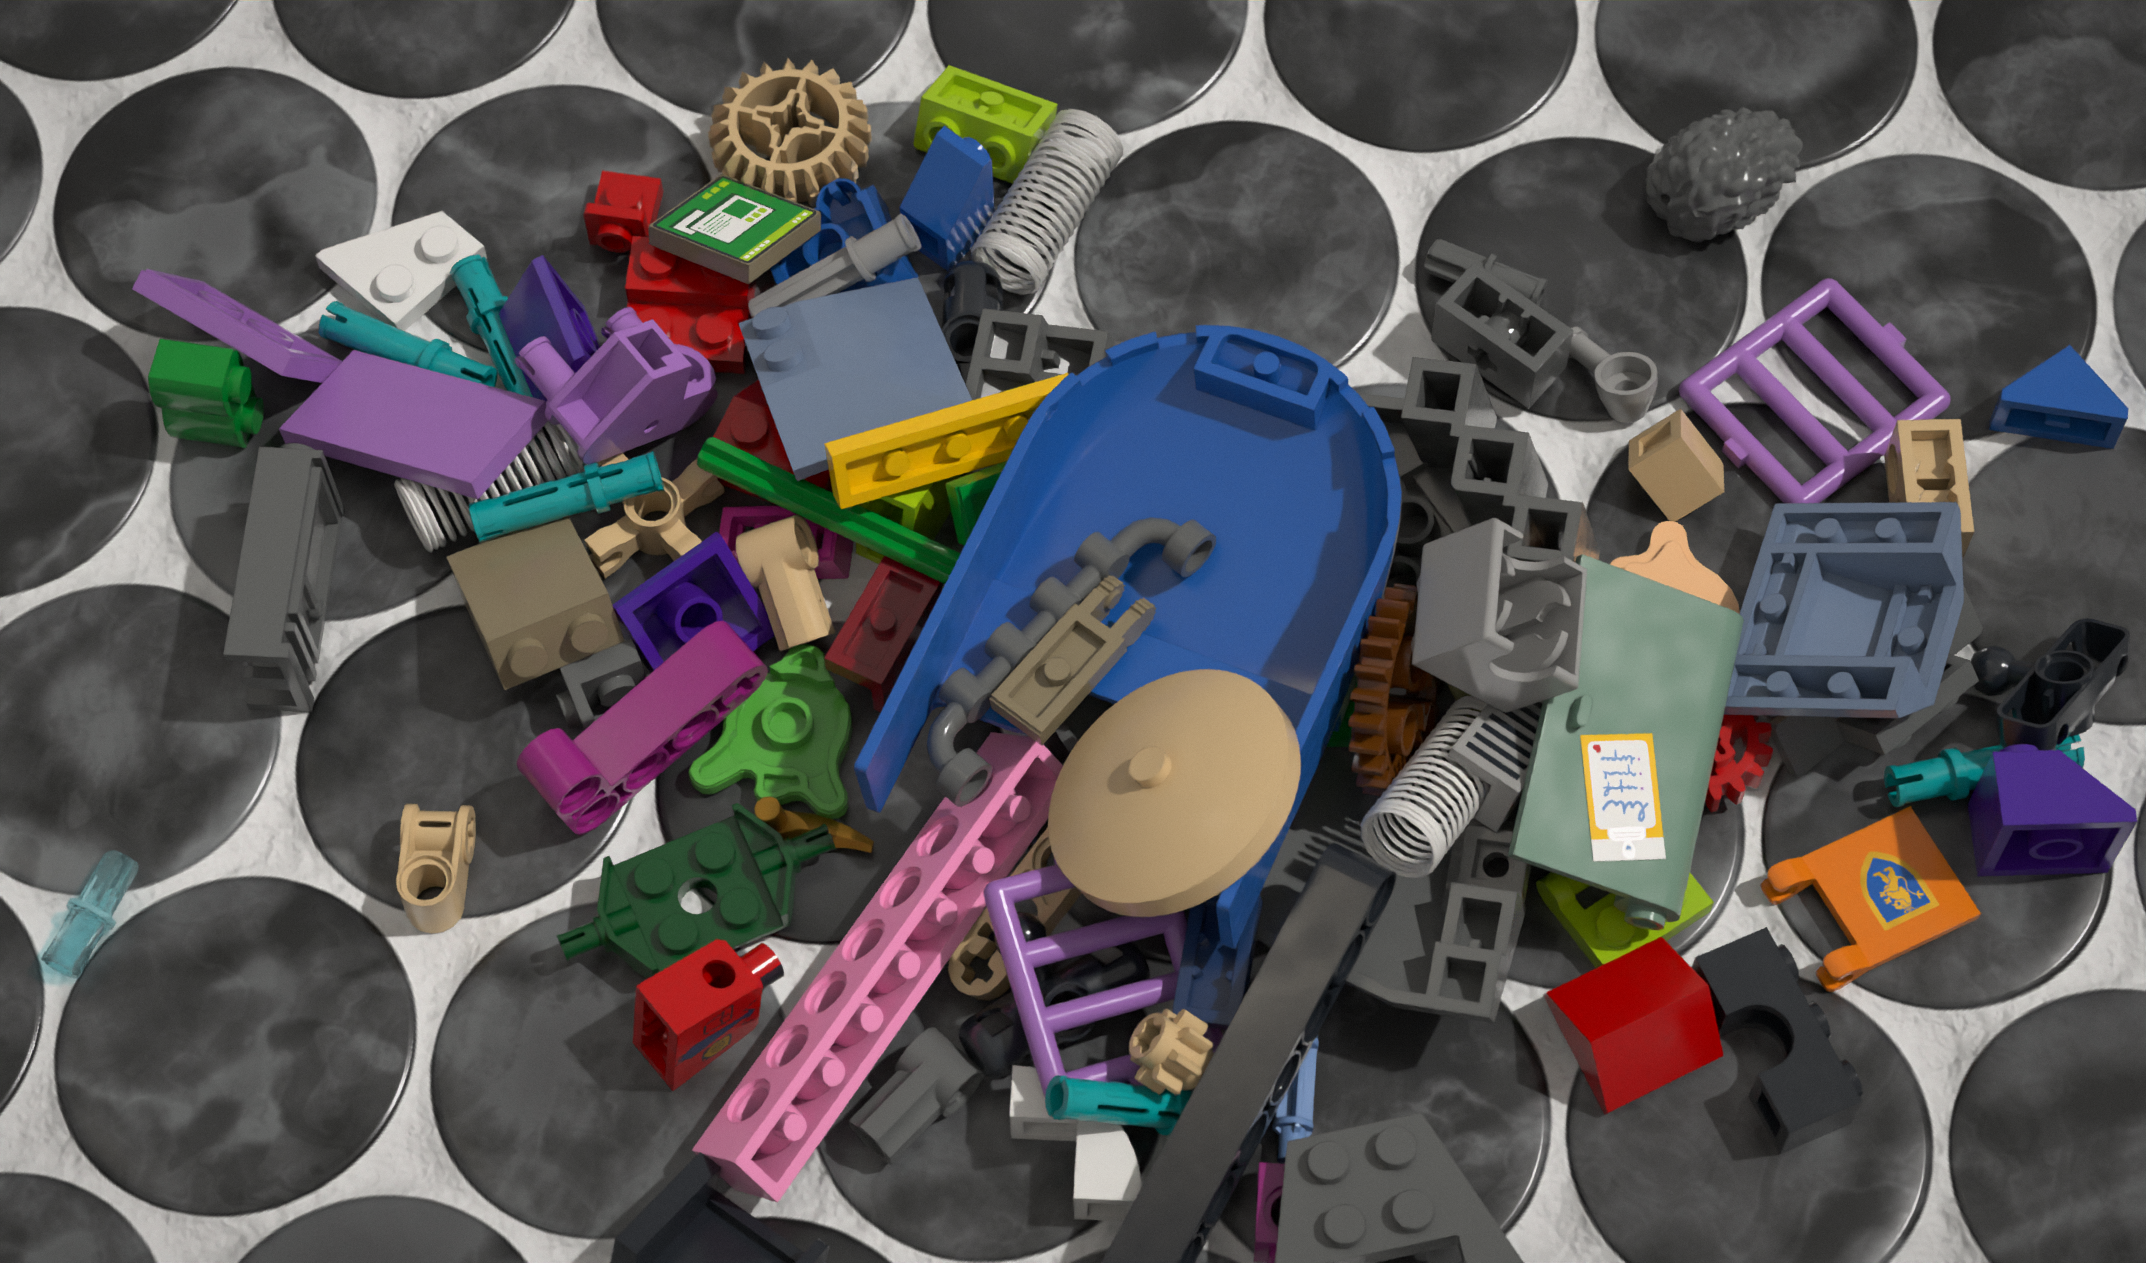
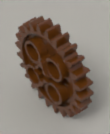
(1384, 724)

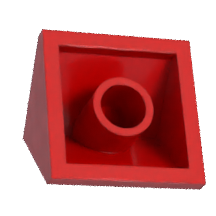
(1637, 1023)

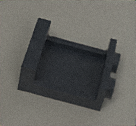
(700, 1225)

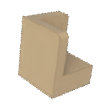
(1676, 466)

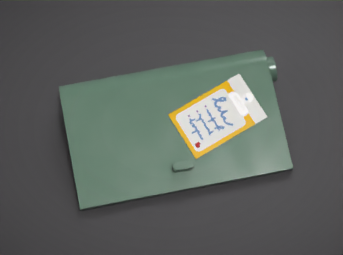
(1631, 750)

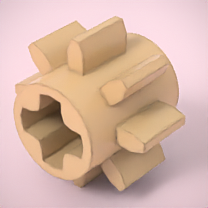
(1170, 1051)

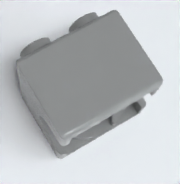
(1497, 621)

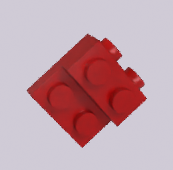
(690, 304)

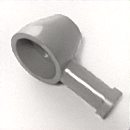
(1622, 380)

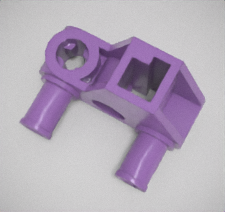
(627, 391)

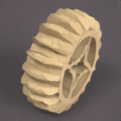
(769, 113)

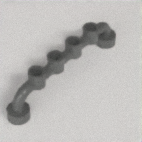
(968, 696)

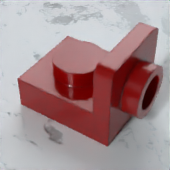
(622, 209)

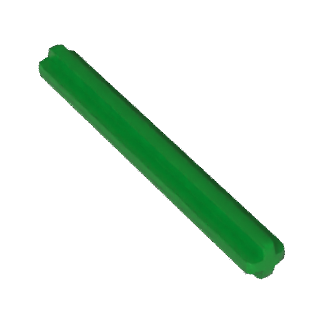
(821, 508)

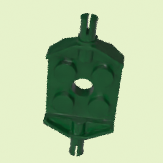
(735, 858)

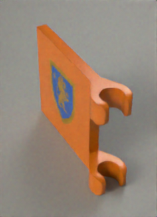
(1883, 890)

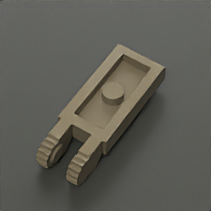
(1070, 661)

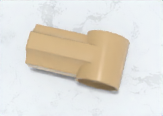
(782, 565)

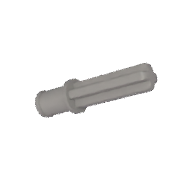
(845, 267)

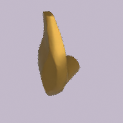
(796, 823)

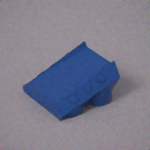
(844, 213)

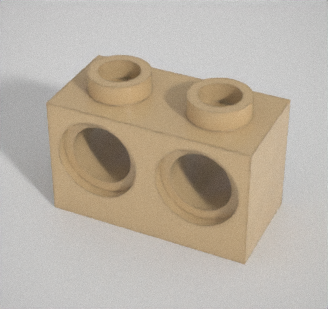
(1929, 465)

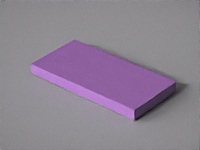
(416, 423)

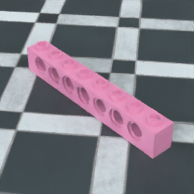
(879, 973)

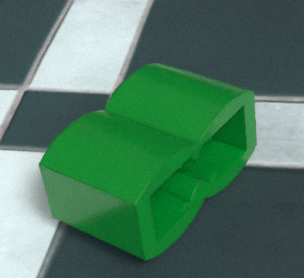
(204, 393)

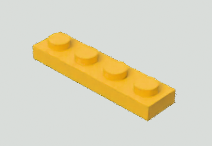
(932, 445)

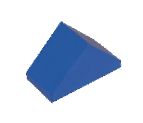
(2061, 403)

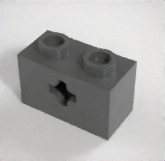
(1502, 333)

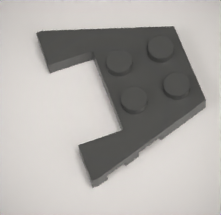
(1381, 1197)

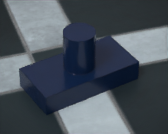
(1211, 974)

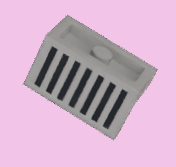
(1499, 752)

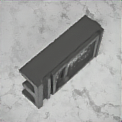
(285, 576)

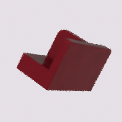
(883, 628)

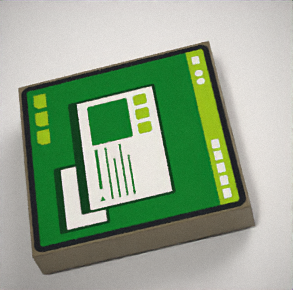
(734, 228)

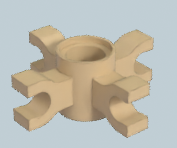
(617, 542)

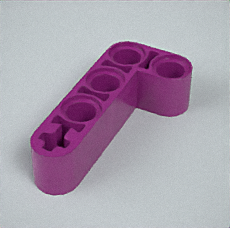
(643, 730)

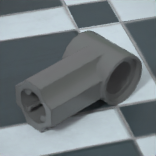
(928, 1082)

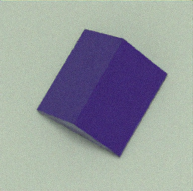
(548, 308)
(687, 597)

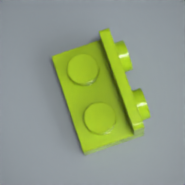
(993, 114)

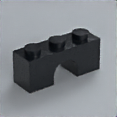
(1758, 989)

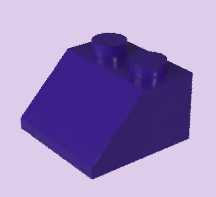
(2044, 816)

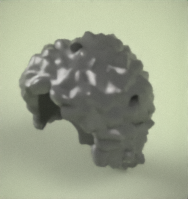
(1722, 172)

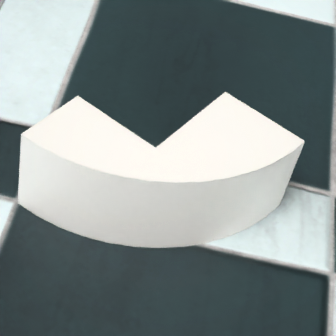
(1105, 1160)

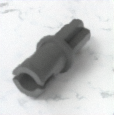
(1451, 261)

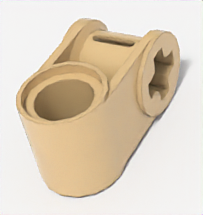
(435, 853)

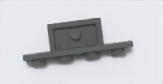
(1809, 739)

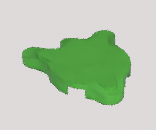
(785, 738)

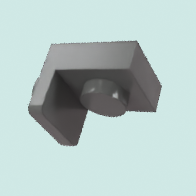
(598, 681)

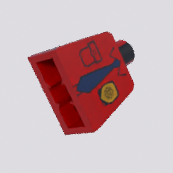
(701, 1007)

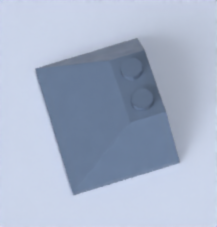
(850, 366)
(1849, 610)

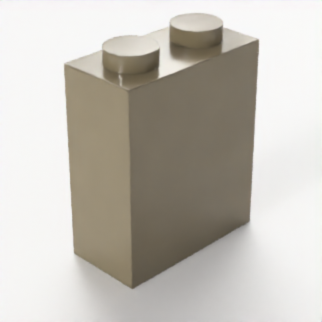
(535, 600)

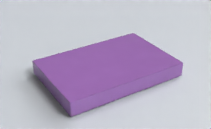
(237, 325)

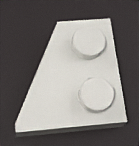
(401, 268)

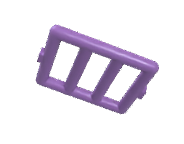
(1788, 326)
(1023, 956)

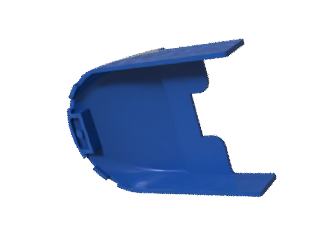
(1182, 429)

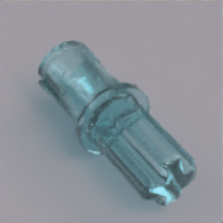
(90, 914)

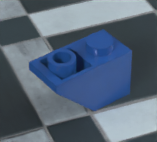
(950, 197)

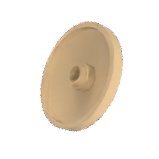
(1174, 793)

